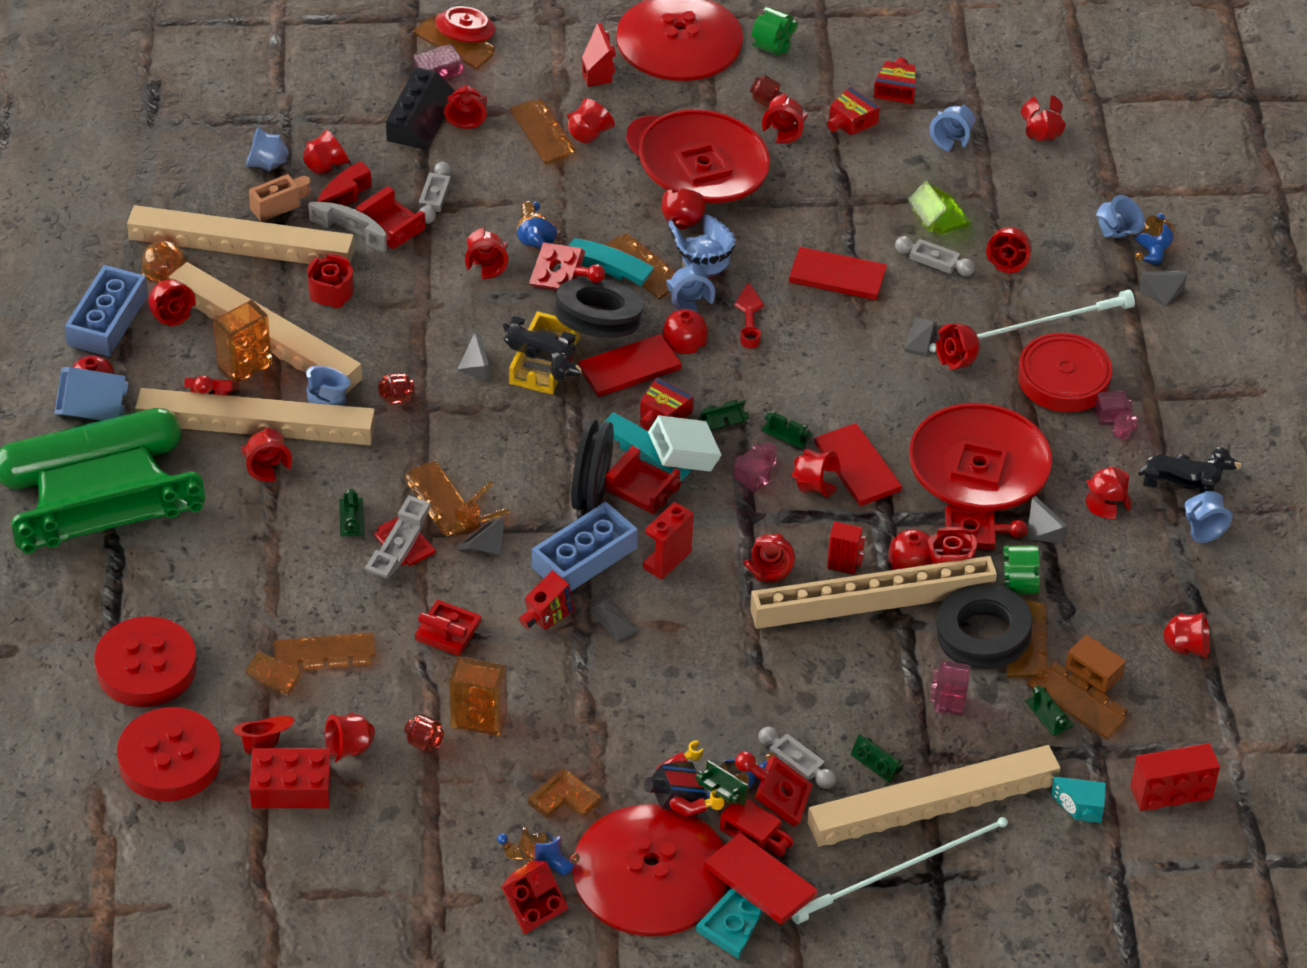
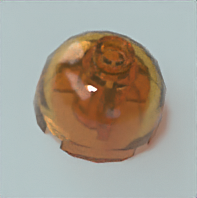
(161, 260)

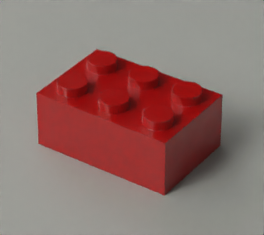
(1174, 777)
(290, 778)

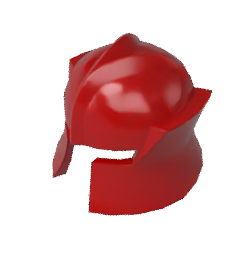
(466, 108)
(786, 116)
(589, 120)
(1045, 124)
(323, 152)
(486, 249)
(265, 450)
(810, 471)
(1108, 485)
(1188, 634)
(348, 735)

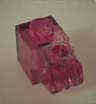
(1116, 409)
(755, 466)

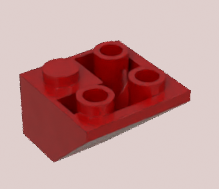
(598, 58)
(533, 895)

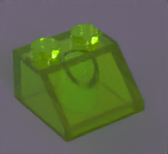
(937, 209)

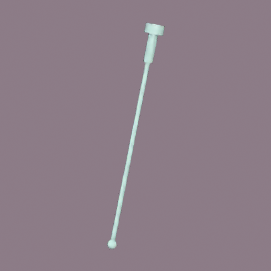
(1125, 299)
(802, 915)

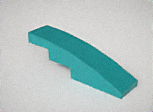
(613, 261)
(631, 434)

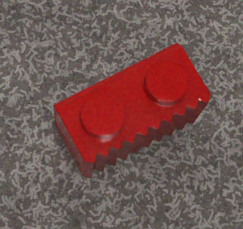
(845, 548)

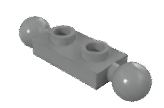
(435, 191)
(934, 256)
(797, 757)

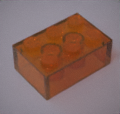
(242, 341)
(478, 696)

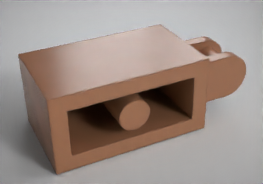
(278, 196)

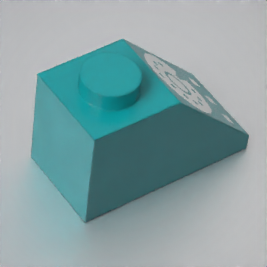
(1080, 798)

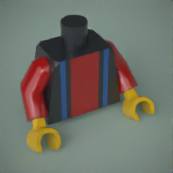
(678, 789)

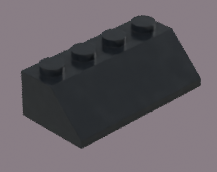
(419, 110)

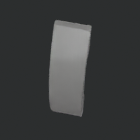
(350, 219)
(401, 538)

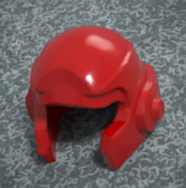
(772, 558)

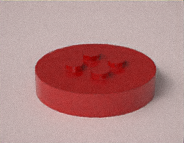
(1064, 372)
(145, 661)
(169, 754)

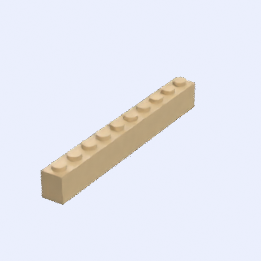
(237, 235)
(286, 339)
(252, 415)
(867, 592)
(933, 795)

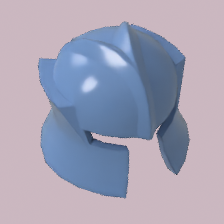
(954, 123)
(267, 151)
(1120, 217)
(688, 285)
(326, 386)
(1207, 516)

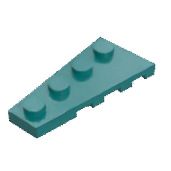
(730, 923)

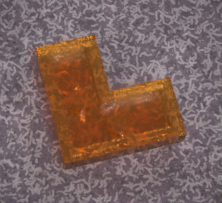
(564, 789)

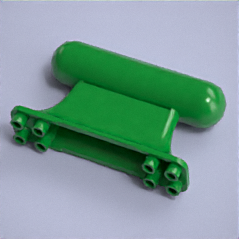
(98, 478)

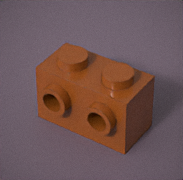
(1095, 664)

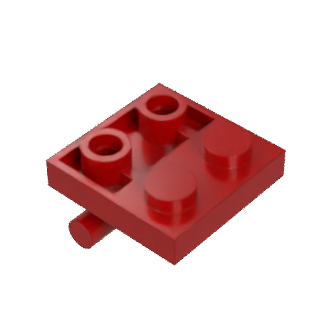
(447, 627)

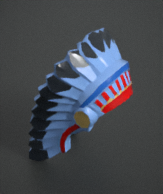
(708, 251)

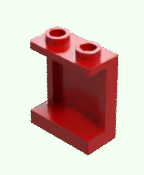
(393, 217)
(641, 482)
(672, 539)

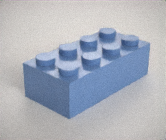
(106, 310)
(586, 546)

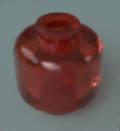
(765, 90)
(396, 388)
(424, 732)

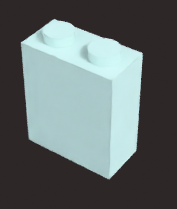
(684, 443)

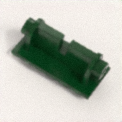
(731, 411)
(789, 432)
(351, 514)
(1048, 711)
(875, 758)
(727, 785)

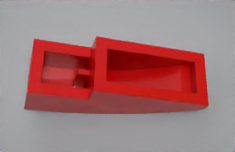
(347, 185)

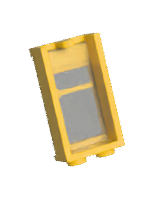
(536, 372)

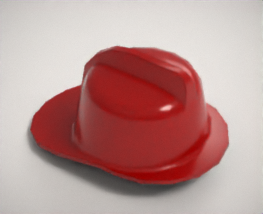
(262, 733)

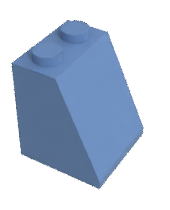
(90, 394)

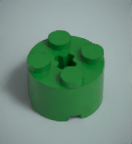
(774, 31)
(1022, 569)

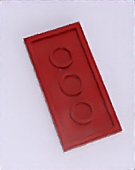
(838, 273)
(629, 365)
(861, 466)
(760, 878)

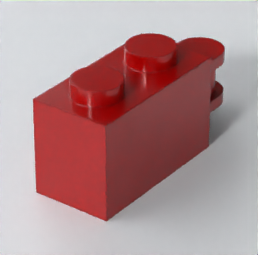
(757, 826)

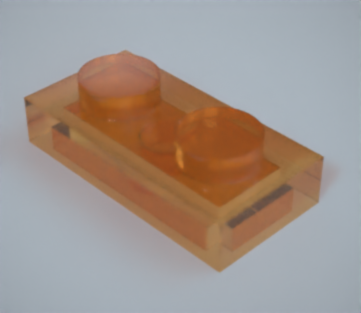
(273, 673)

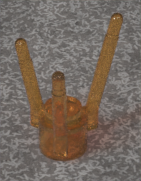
(469, 511)

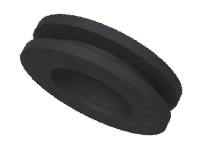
(619, 322)
(592, 465)
(984, 652)

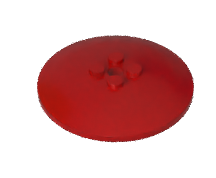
(655, 46)
(730, 149)
(958, 436)
(645, 897)

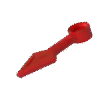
(749, 303)

